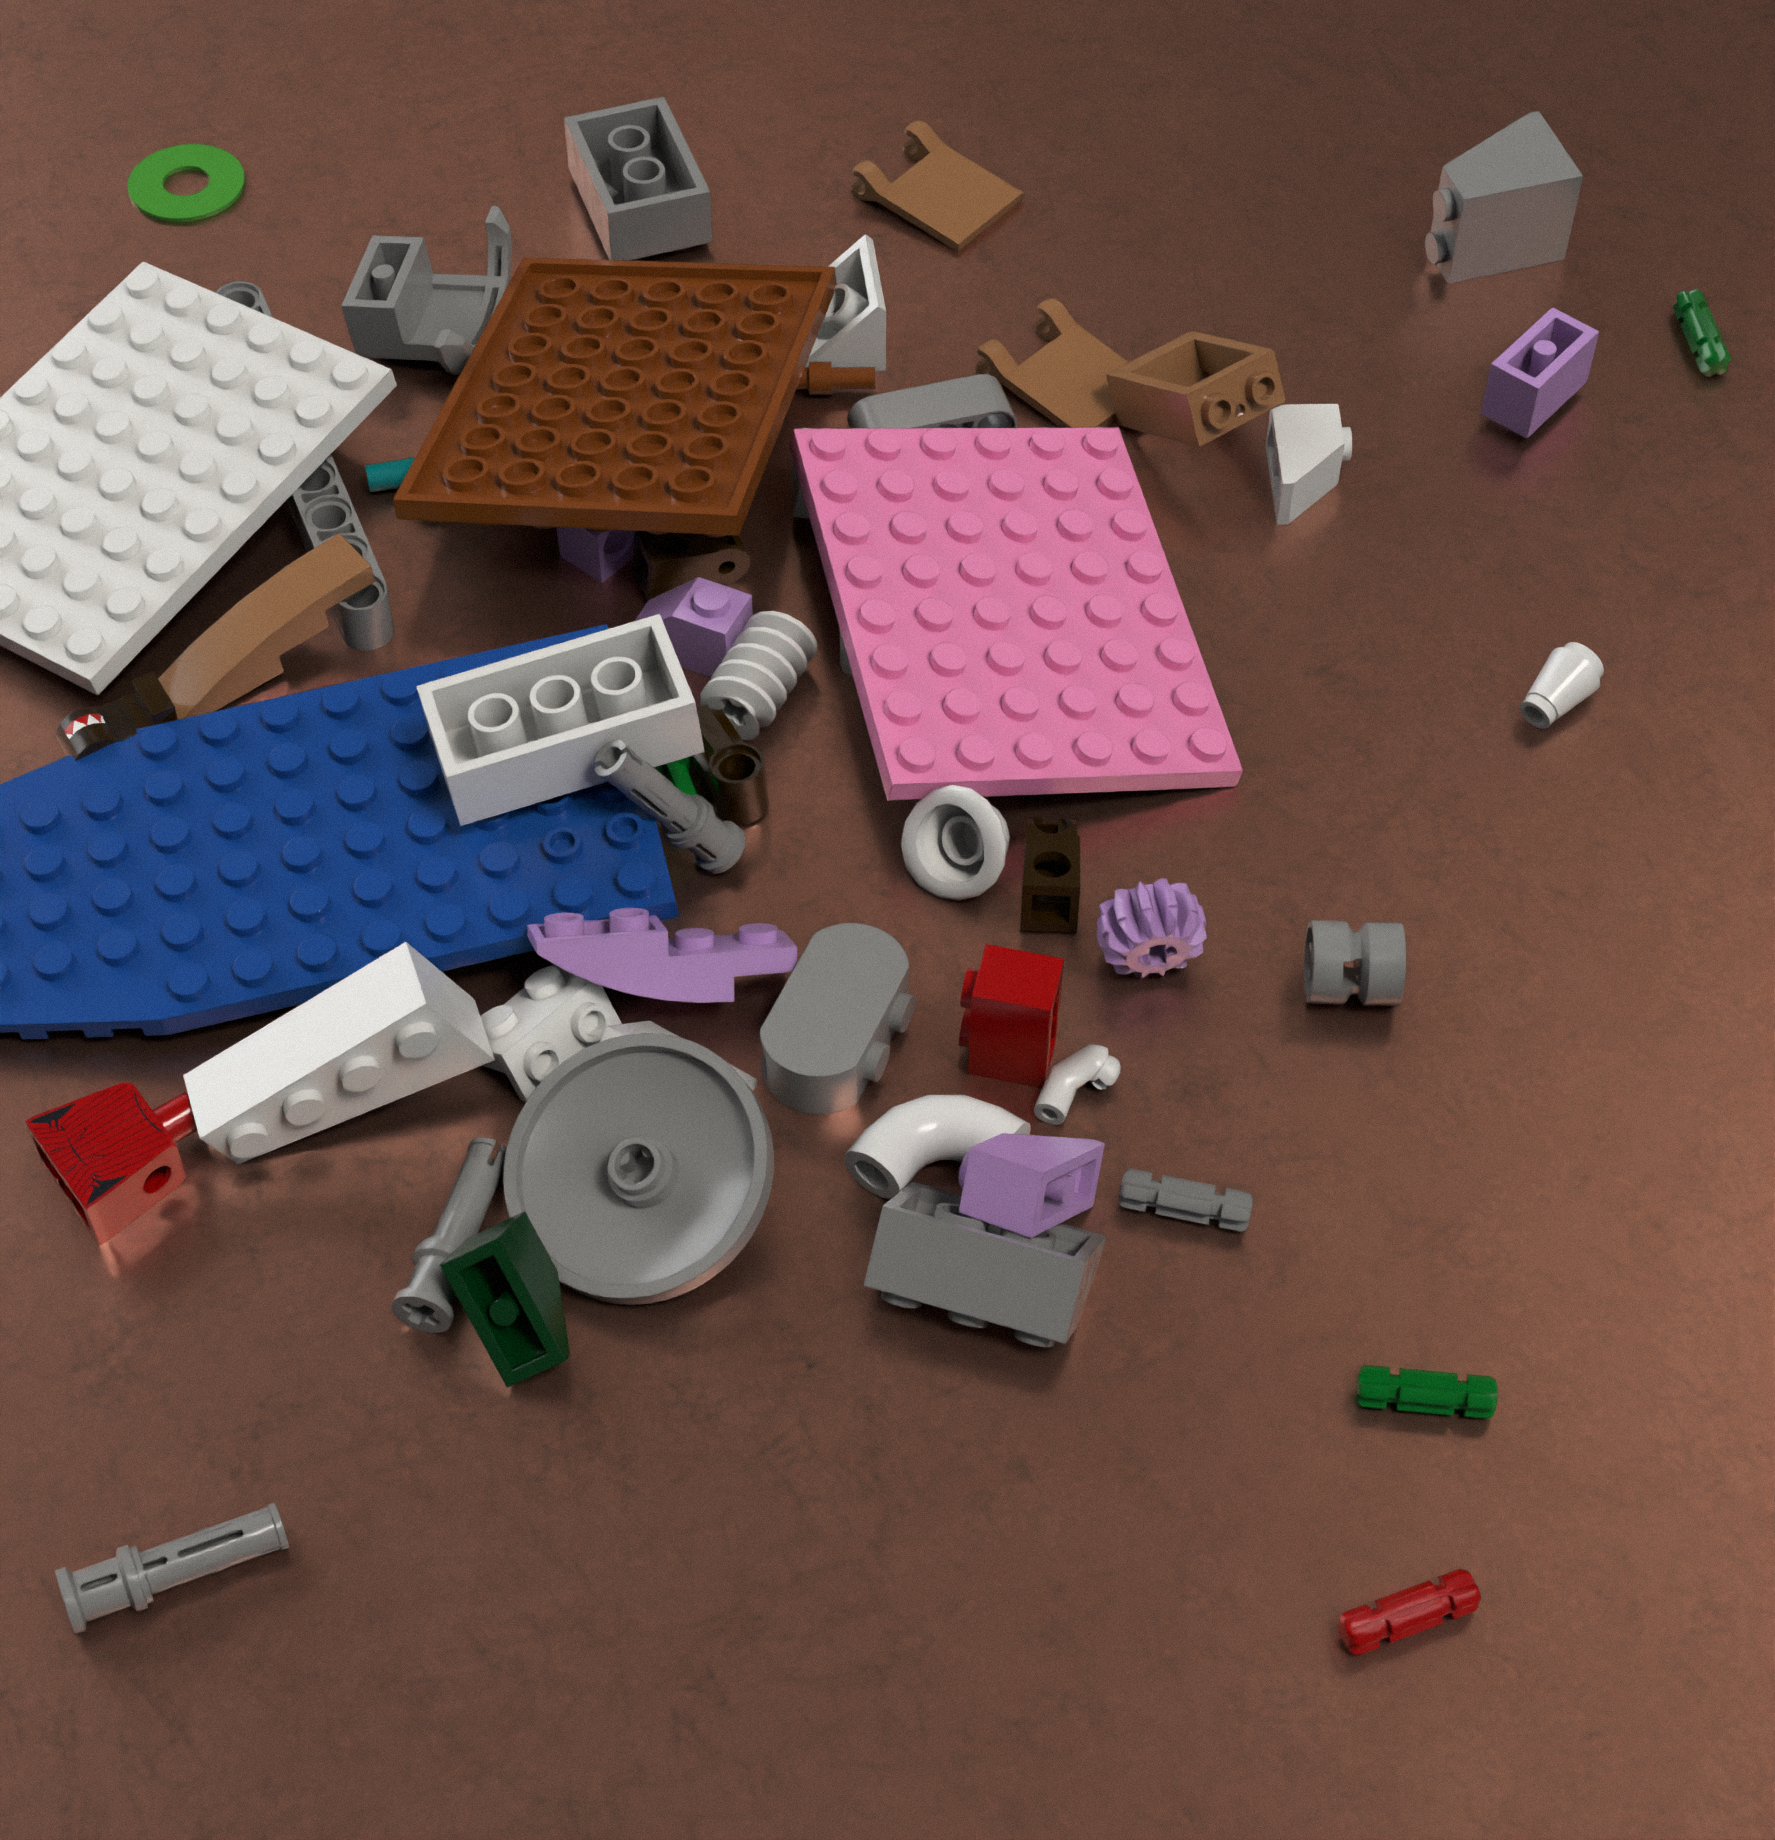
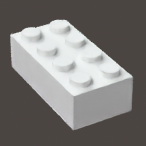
(539, 718)

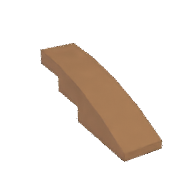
(275, 617)

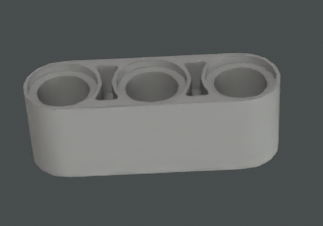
(953, 403)

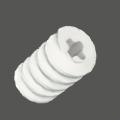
(760, 671)

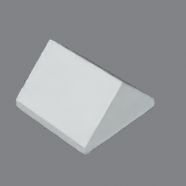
(856, 318)

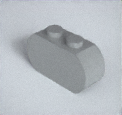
(836, 1019)

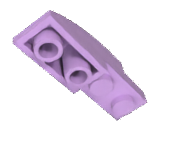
(638, 958)

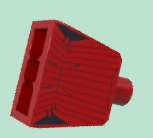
(113, 1154)

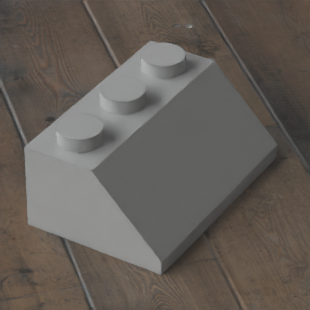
(981, 1270)

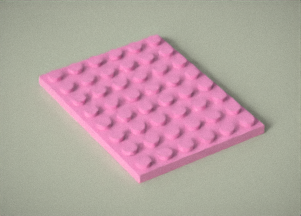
(1010, 612)

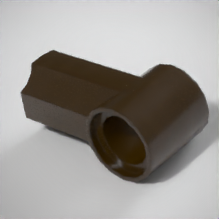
(731, 770)

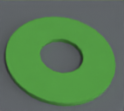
(148, 179)

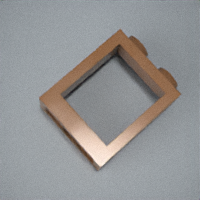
(1193, 388)

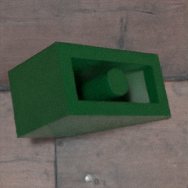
(511, 1297)

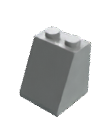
(1504, 203)

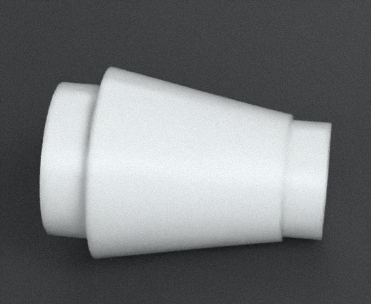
(1563, 683)

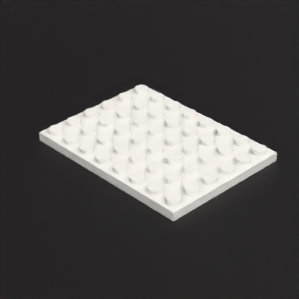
(152, 460)

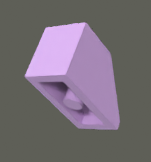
(701, 621)
(1029, 1180)

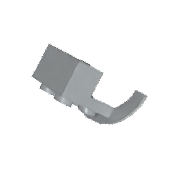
(413, 314)

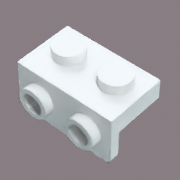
(546, 1026)

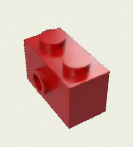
(1011, 1015)

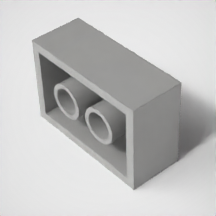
(638, 180)

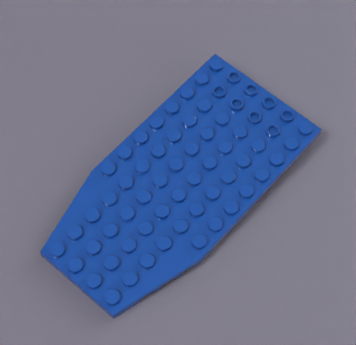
(279, 853)

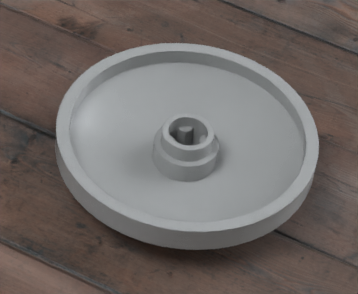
(640, 1167)

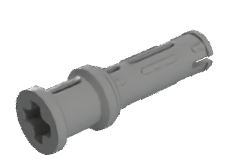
(685, 819)
(429, 1296)
(136, 1576)

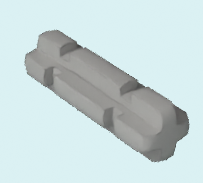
(1185, 1199)

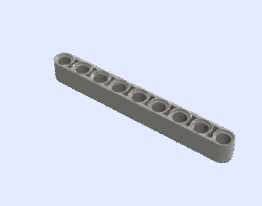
(324, 510)

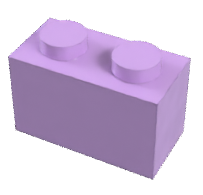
(1539, 372)

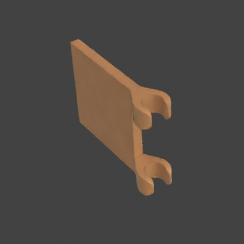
(941, 192)
(1062, 378)

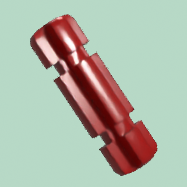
(1409, 1611)

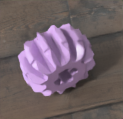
(1151, 928)

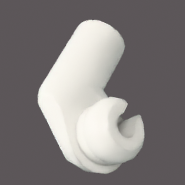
(1068, 1075)

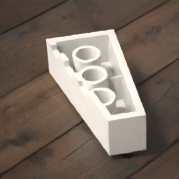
(338, 1056)

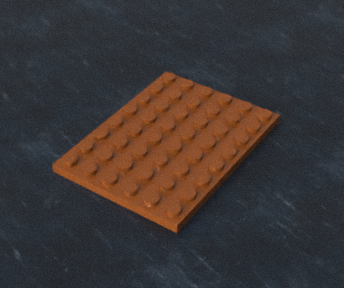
(621, 397)

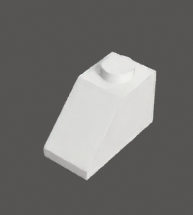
(1304, 455)

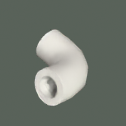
(923, 1133)

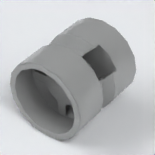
(1377, 959)

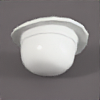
(955, 843)

